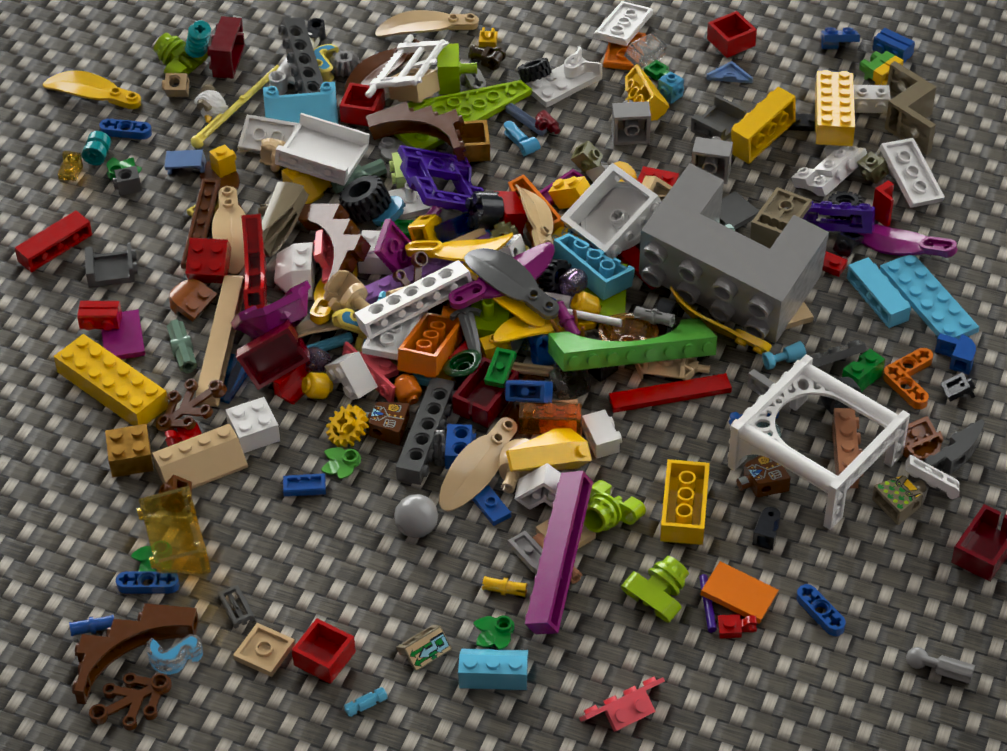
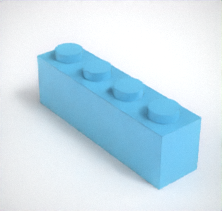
(878, 292)

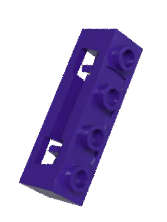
(862, 221)

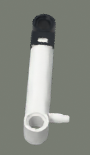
(282, 76)

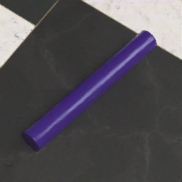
(708, 606)

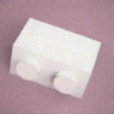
(601, 433)

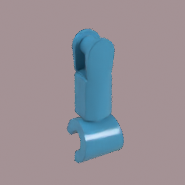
(525, 144)

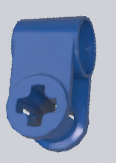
(539, 350)

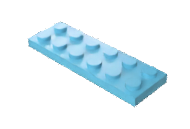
(928, 297)

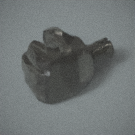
(569, 383)

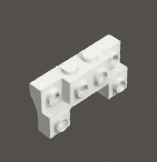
(831, 171)

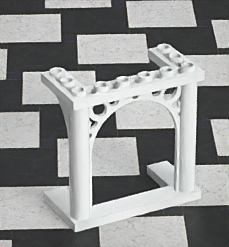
(795, 387)

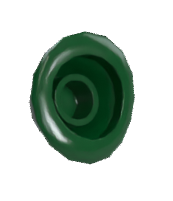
(462, 364)

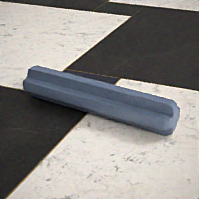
(523, 117)

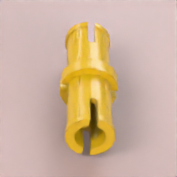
(504, 586)

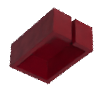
(226, 47)
(273, 354)
(480, 400)
(982, 545)

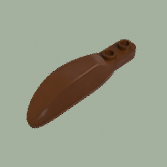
(373, 65)

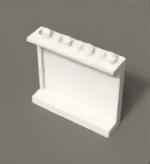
(323, 149)

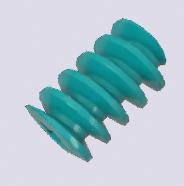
(198, 39)

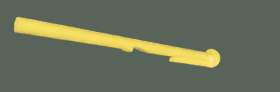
(197, 141)

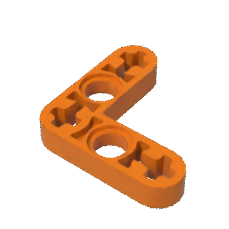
(903, 376)

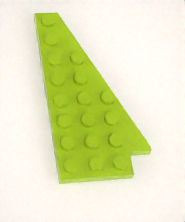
(471, 104)

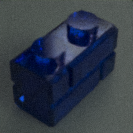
(453, 228)

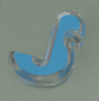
(175, 657)

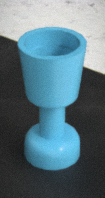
(790, 353)

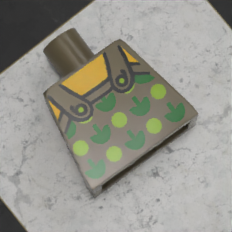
(899, 497)

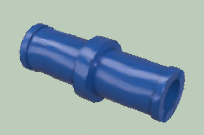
(91, 625)

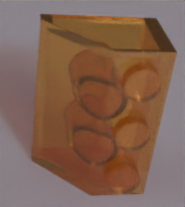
(543, 417)

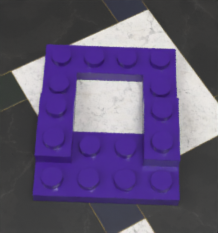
(421, 165)

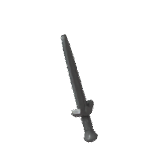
(468, 326)

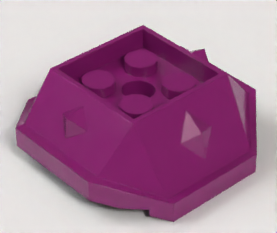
(291, 307)

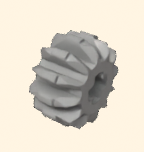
(344, 62)

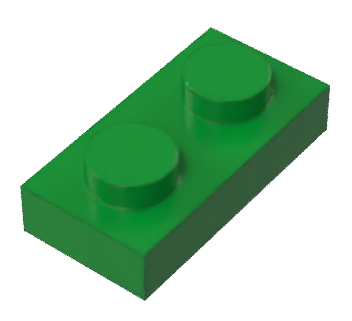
(500, 367)

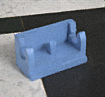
(185, 159)

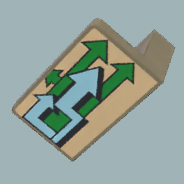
(425, 647)

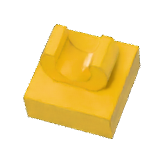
(488, 38)

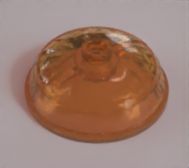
(631, 329)

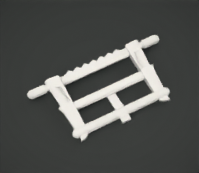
(402, 79)

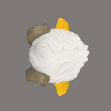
(210, 103)

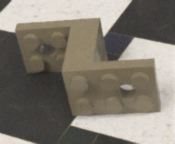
(910, 107)
(773, 218)

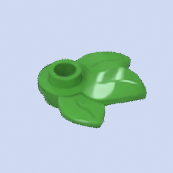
(341, 462)

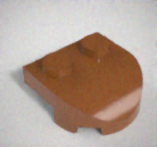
(191, 298)
(922, 439)

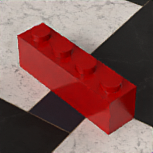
(53, 241)

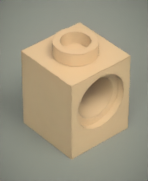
(181, 90)

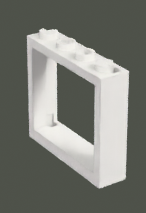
(594, 195)

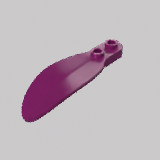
(905, 242)
(534, 260)

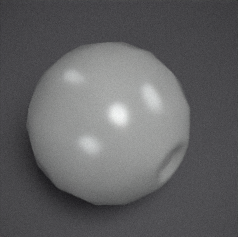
(416, 516)

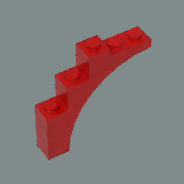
(255, 262)

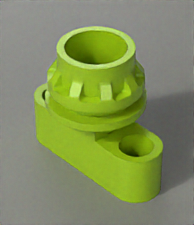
(172, 53)
(606, 512)
(666, 579)

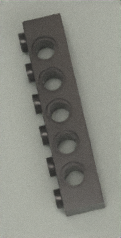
(300, 55)
(431, 416)

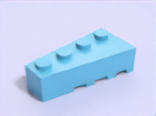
(604, 274)

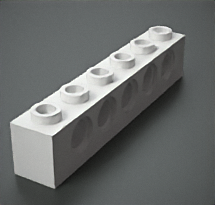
(412, 300)

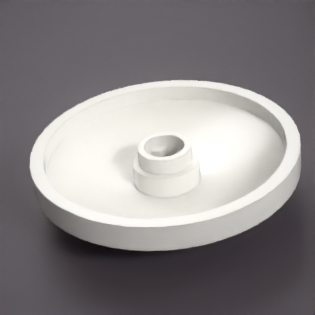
(613, 213)

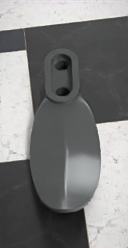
(511, 279)

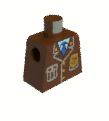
(388, 421)
(764, 477)

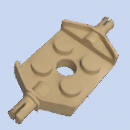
(676, 368)

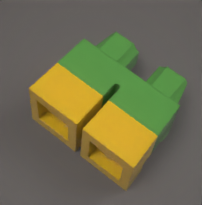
(879, 66)

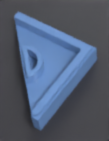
(731, 73)

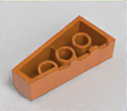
(523, 182)

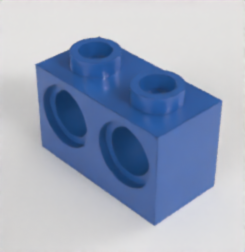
(457, 439)

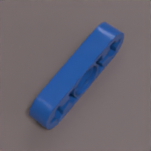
(137, 129)
(154, 588)
(821, 618)

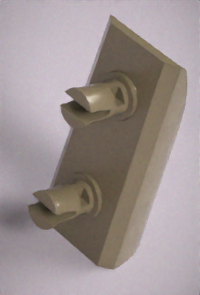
(281, 214)

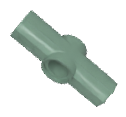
(374, 168)
(181, 346)

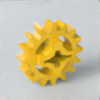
(347, 426)

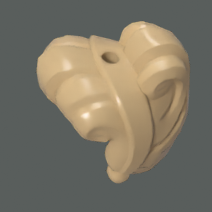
(268, 151)

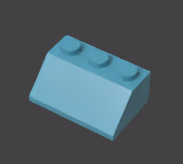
(493, 669)

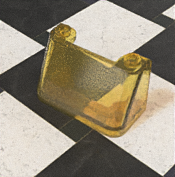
(174, 533)

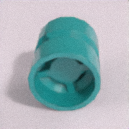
(96, 148)

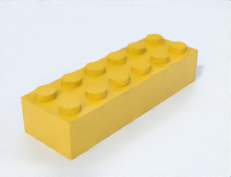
(834, 108)
(111, 381)

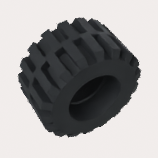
(365, 198)

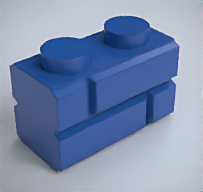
(893, 43)
(529, 391)

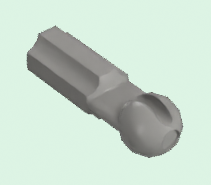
(943, 666)

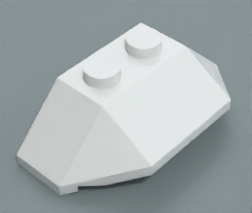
(295, 266)

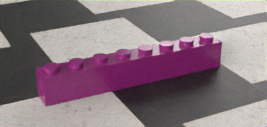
(559, 553)

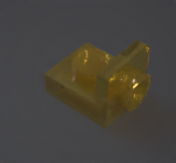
(71, 166)

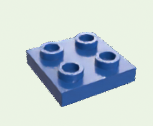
(831, 37)

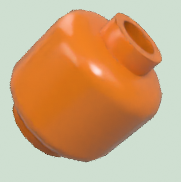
(407, 389)

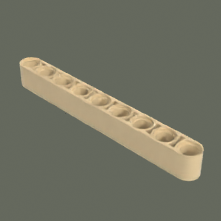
(221, 335)

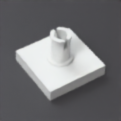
(413, 202)

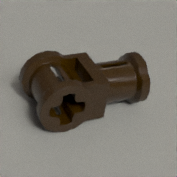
(487, 56)

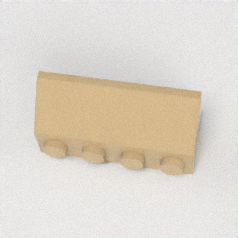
(202, 457)

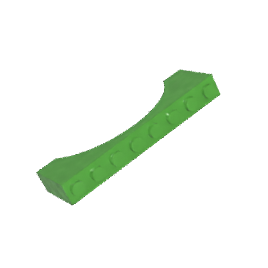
(687, 340)

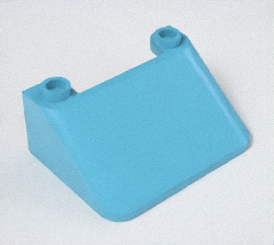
(289, 107)

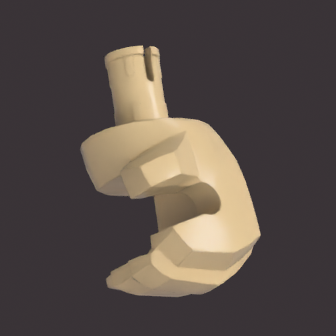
(345, 291)
(510, 478)

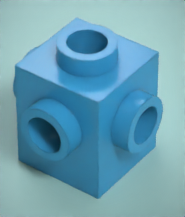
(671, 87)

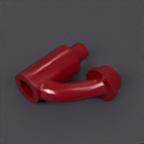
(545, 120)

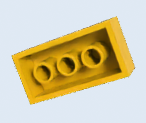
(763, 124)
(684, 502)

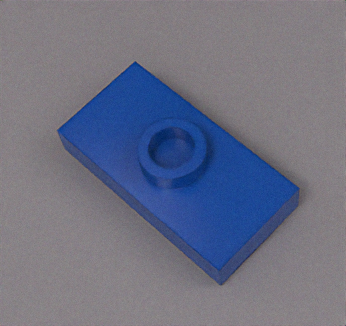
(304, 485)
(492, 506)

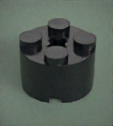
(484, 209)

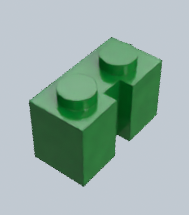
(866, 370)

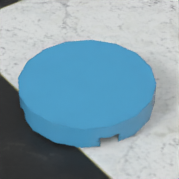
(393, 212)

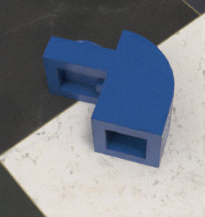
(960, 350)

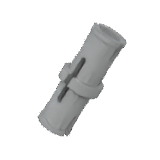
(654, 316)

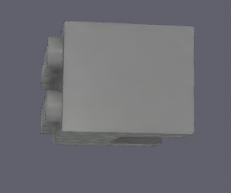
(723, 268)

